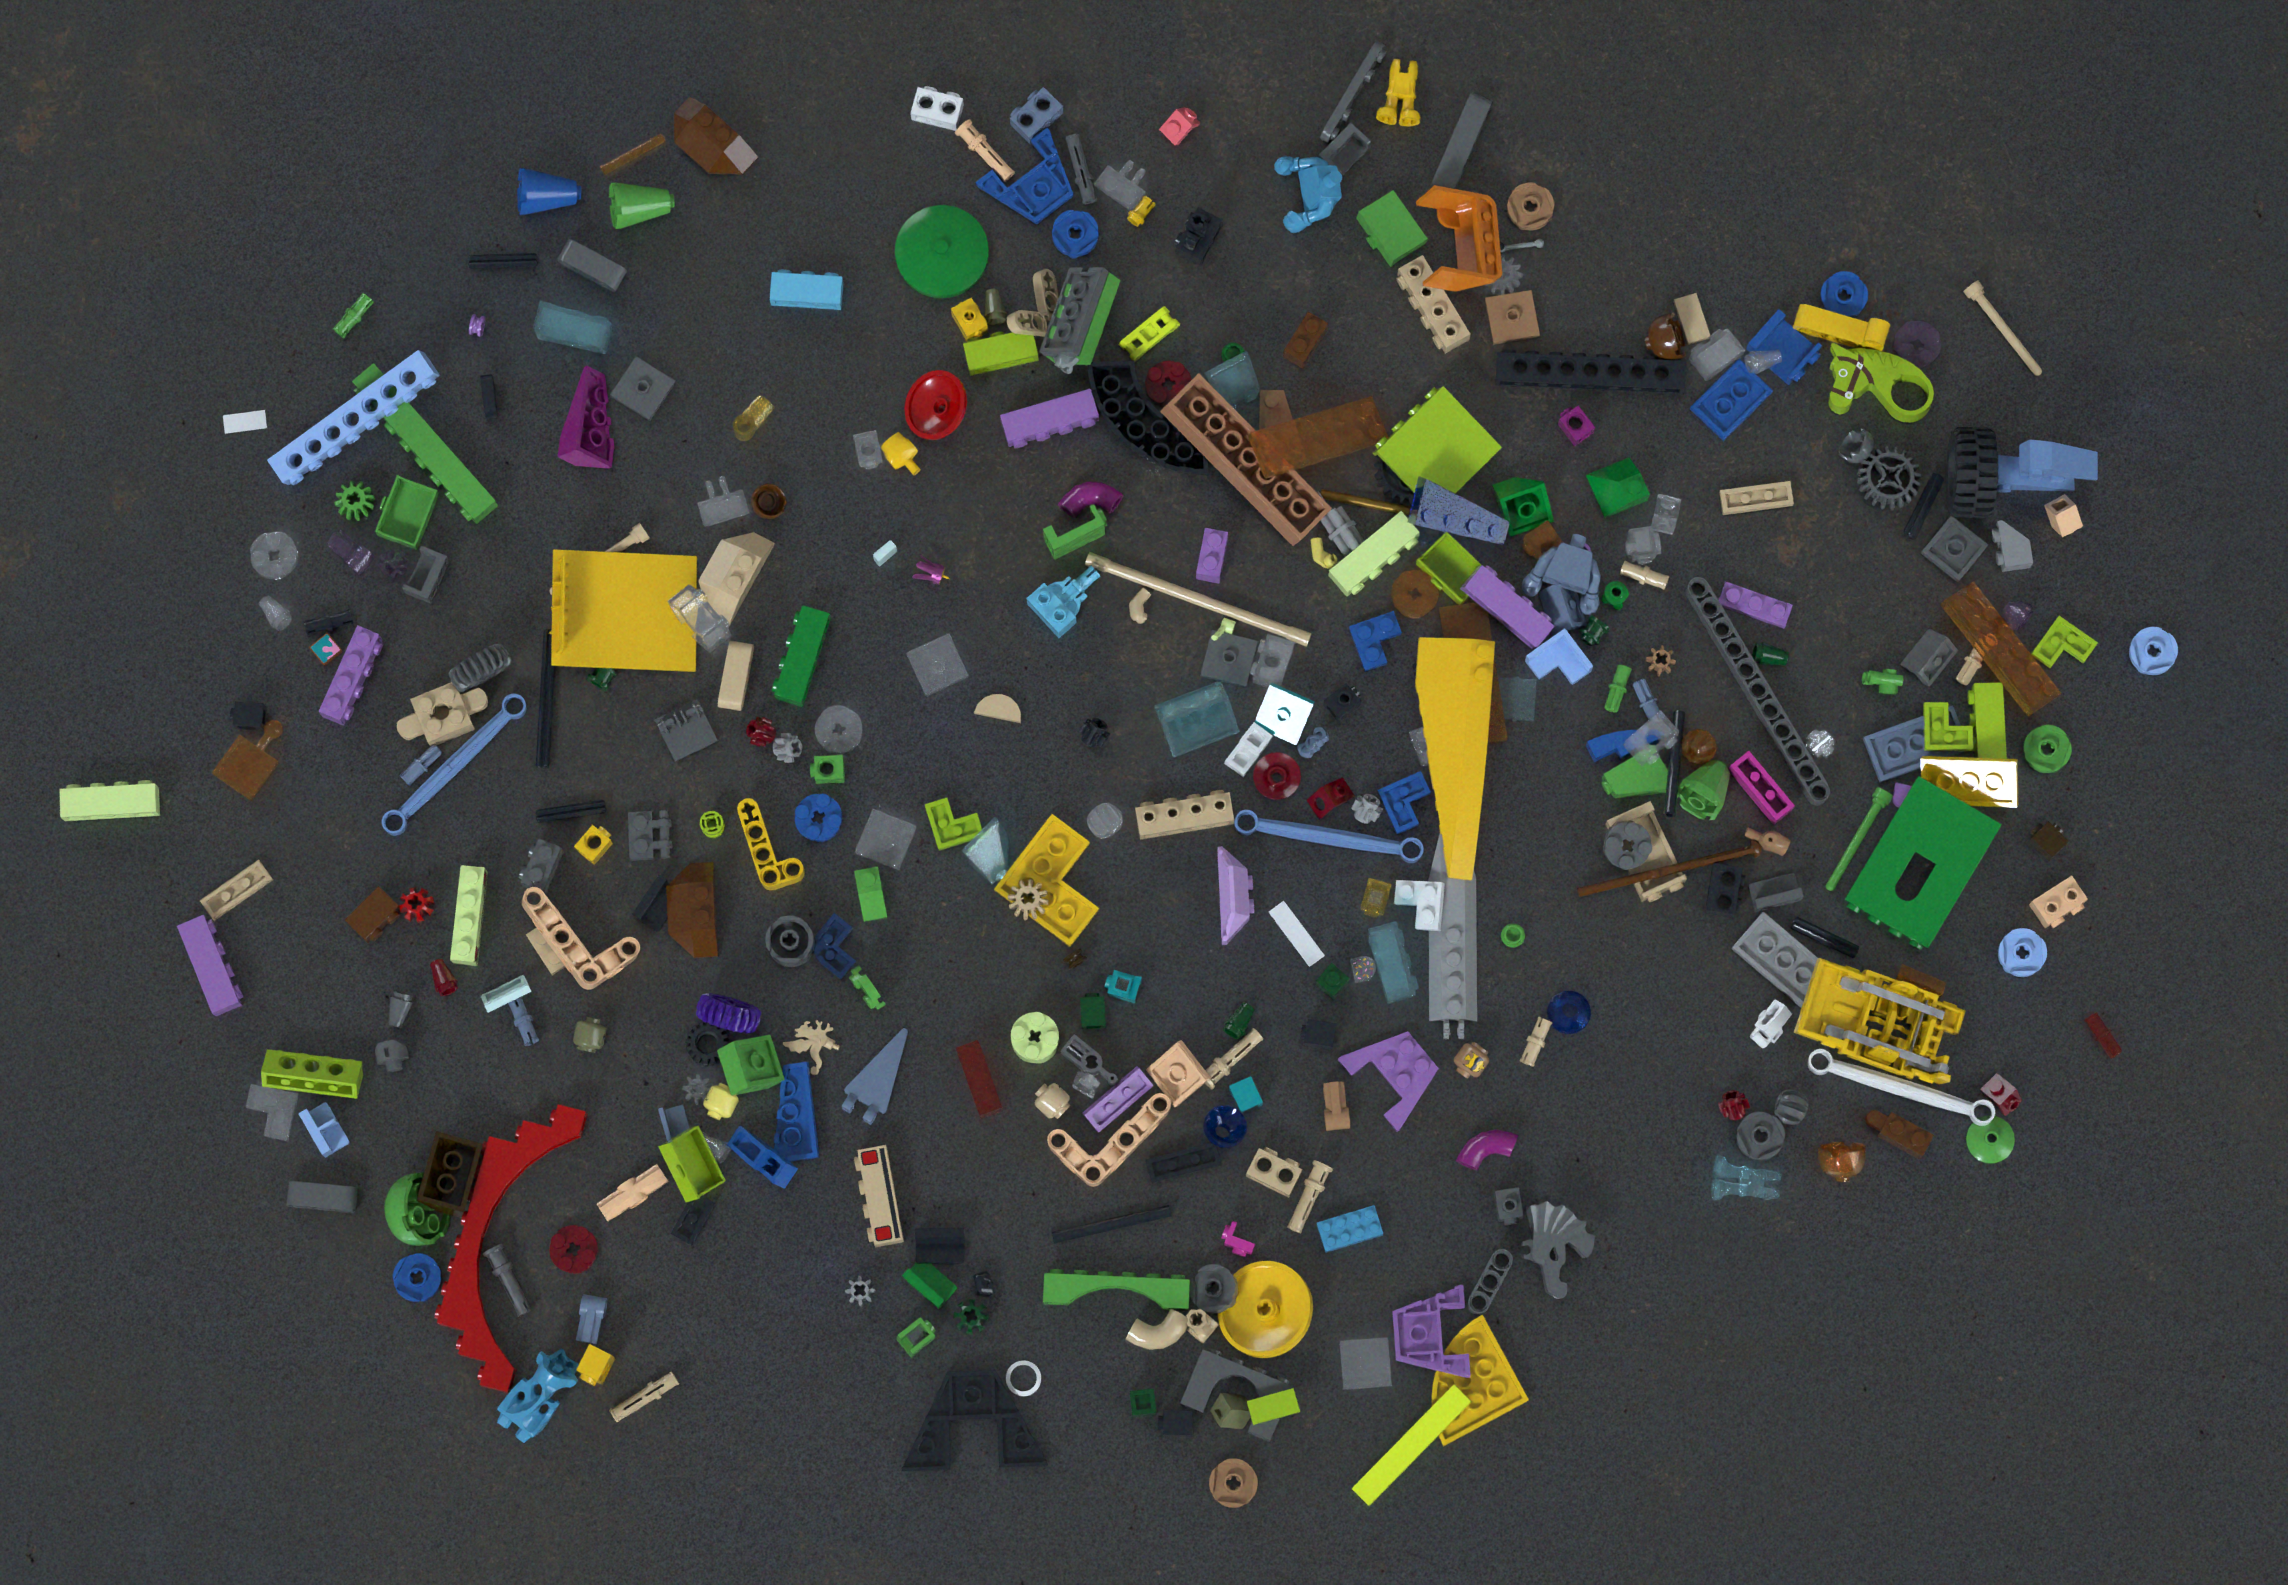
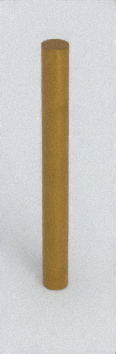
(1365, 502)

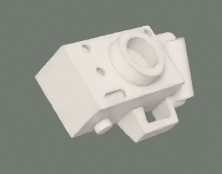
(1770, 1024)

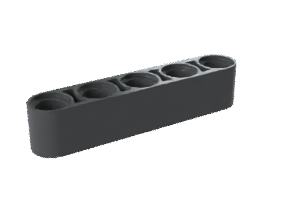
(1462, 141)

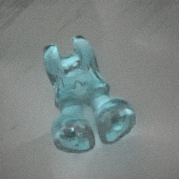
(1749, 1184)

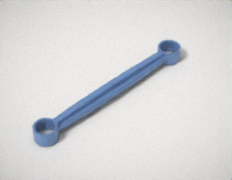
(454, 764)
(1328, 836)

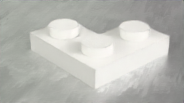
(1427, 898)

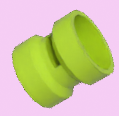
(714, 827)

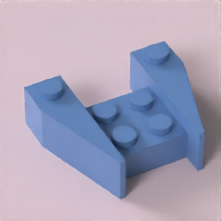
(2046, 467)

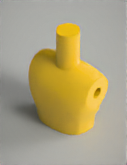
(900, 452)

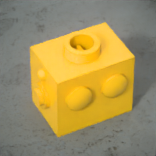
(977, 324)

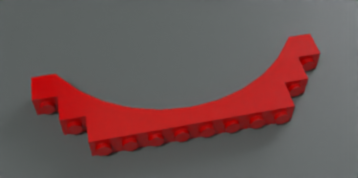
(499, 1169)

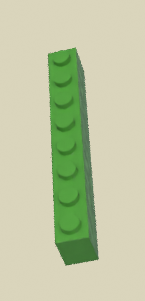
(432, 453)

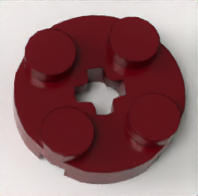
(1158, 374)
(586, 1255)

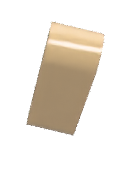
(735, 675)

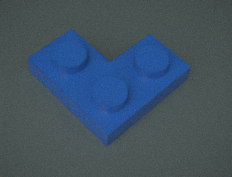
(1368, 636)
(1397, 800)

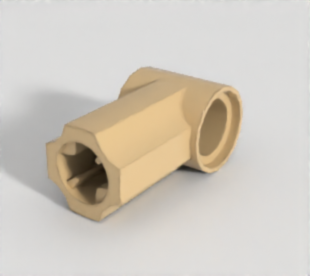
(1200, 1325)

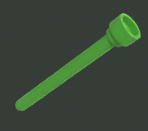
(1880, 800)

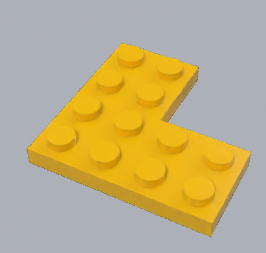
(1047, 862)

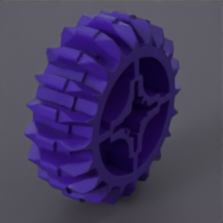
(728, 1013)

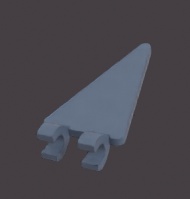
(876, 1080)

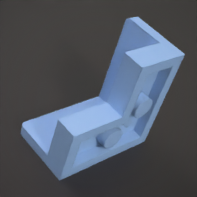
(1559, 652)

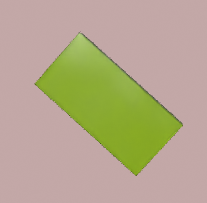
(1273, 1406)

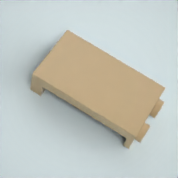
(1659, 857)

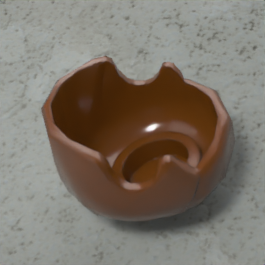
(768, 501)

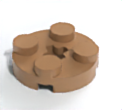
(1536, 195)
(1224, 1472)

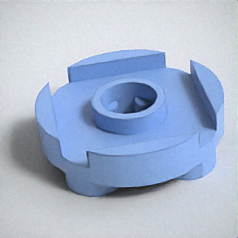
(2146, 662)
(2031, 942)

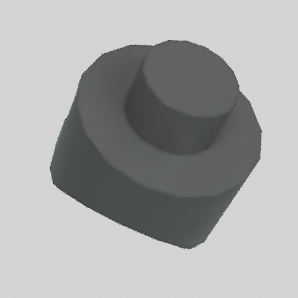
(391, 1054)

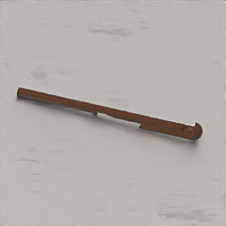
(1754, 848)

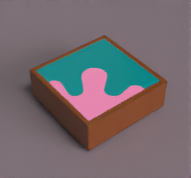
(325, 649)

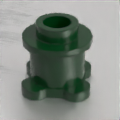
(1593, 631)
(601, 677)

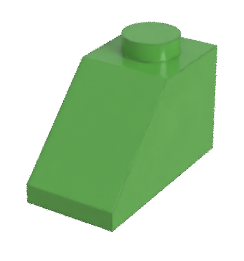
(870, 894)

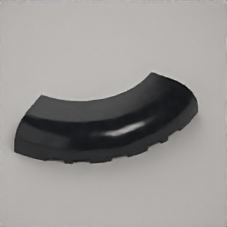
(1138, 421)

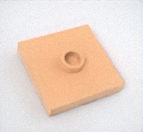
(1178, 1073)

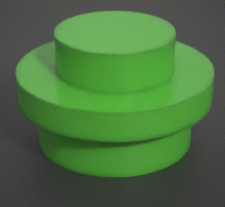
(1512, 935)

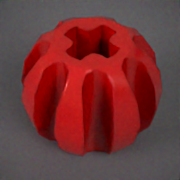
(412, 899)

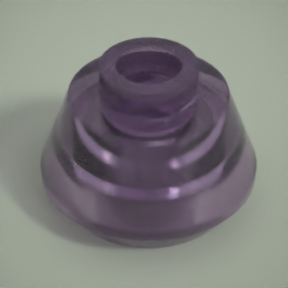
(2017, 614)

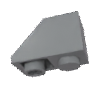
(2013, 548)

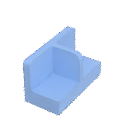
(324, 1129)

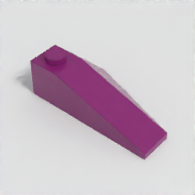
(586, 434)

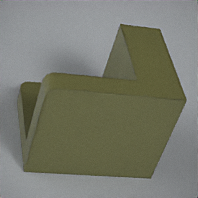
(1231, 1411)

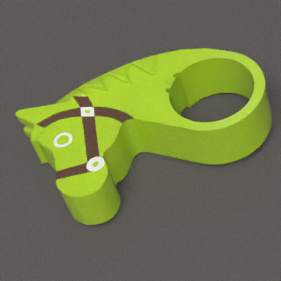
(1874, 371)

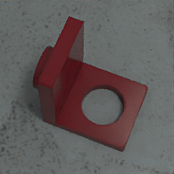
(1332, 794)

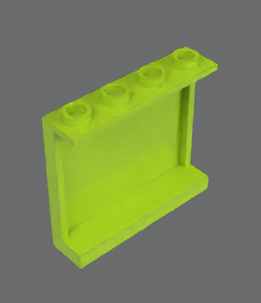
(1437, 443)

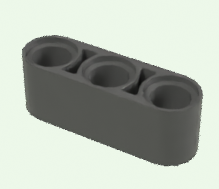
(591, 265)
(322, 1196)
(1495, 1271)

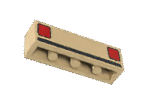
(880, 1196)

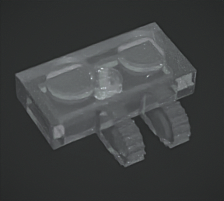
(1121, 188)
(722, 507)

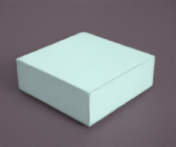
(884, 553)

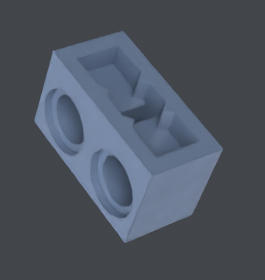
(1041, 118)

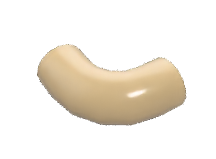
(1160, 1335)

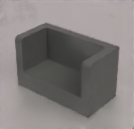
(1346, 149)
(427, 575)

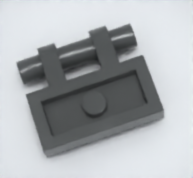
(641, 835)

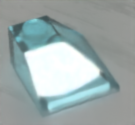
(989, 851)

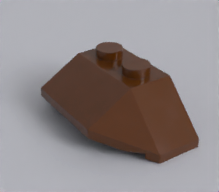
(710, 140)
(693, 910)

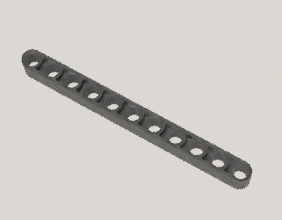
(1757, 702)

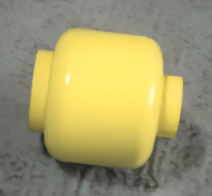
(720, 1102)

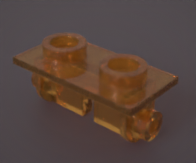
(1921, 980)

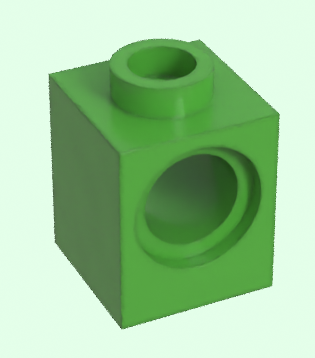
(836, 776)

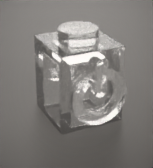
(1643, 544)

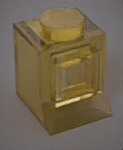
(1375, 897)

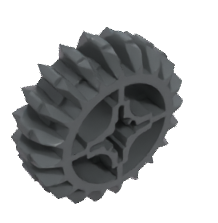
(1895, 485)
(480, 667)

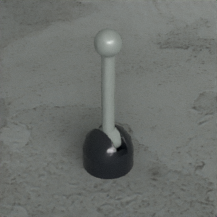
(1538, 243)

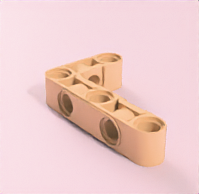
(573, 952)
(1114, 1152)

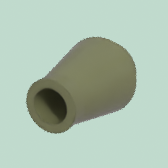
(994, 309)

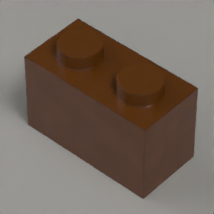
(1305, 340)
(373, 915)

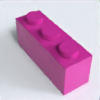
(1761, 788)

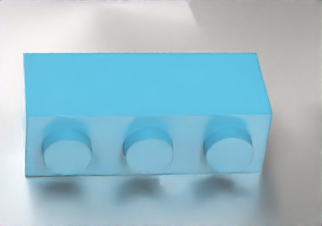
(806, 290)

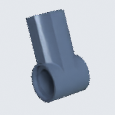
(592, 1313)

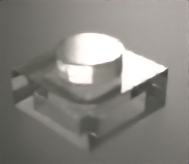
(1086, 1084)

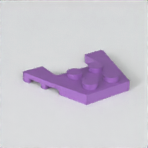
(1402, 1065)
(1420, 1335)

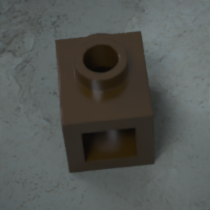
(2048, 839)

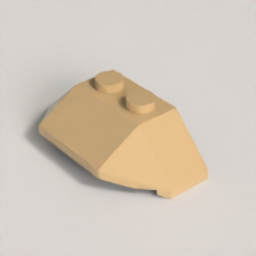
(733, 572)

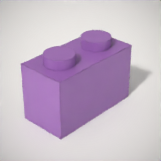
(1212, 555)

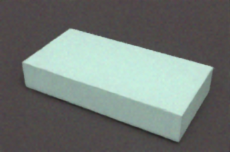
(505, 993)

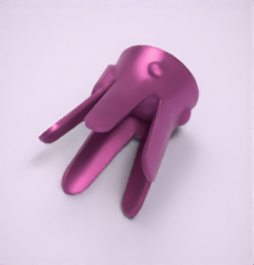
(936, 571)

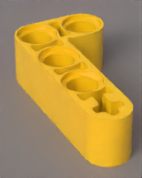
(1841, 328)
(763, 843)

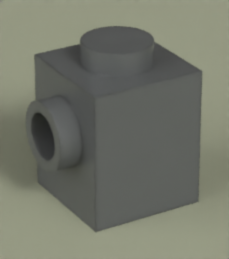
(1508, 1206)

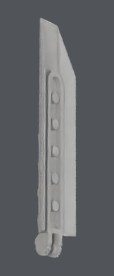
(1453, 951)

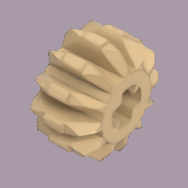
(1028, 907)

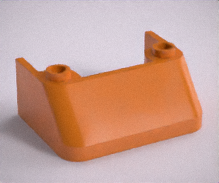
(1476, 238)

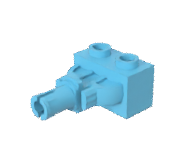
(1061, 601)

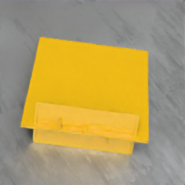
(617, 611)

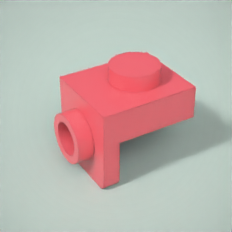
(1179, 125)

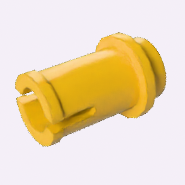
(1139, 213)

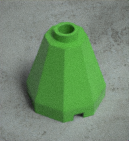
(1705, 790)

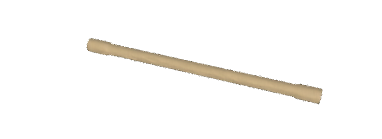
(1289, 632)

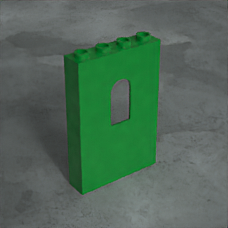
(1942, 832)

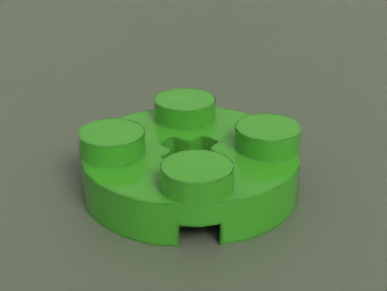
(2040, 737)
(863, 982)

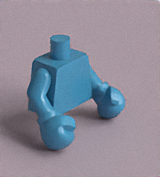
(1318, 187)

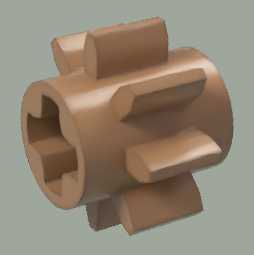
(1660, 654)

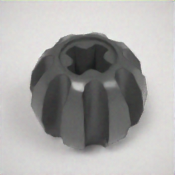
(1791, 1106)

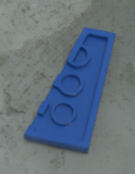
(796, 1122)

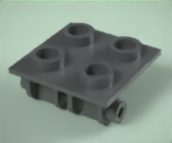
(686, 730)

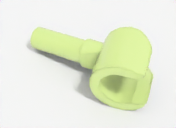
(1227, 626)

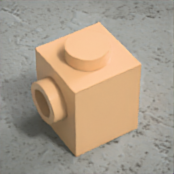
(2063, 515)

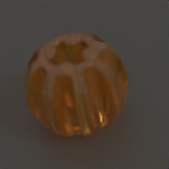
(1698, 746)

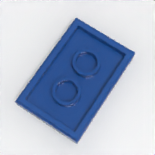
(1731, 399)

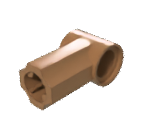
(1336, 1112)

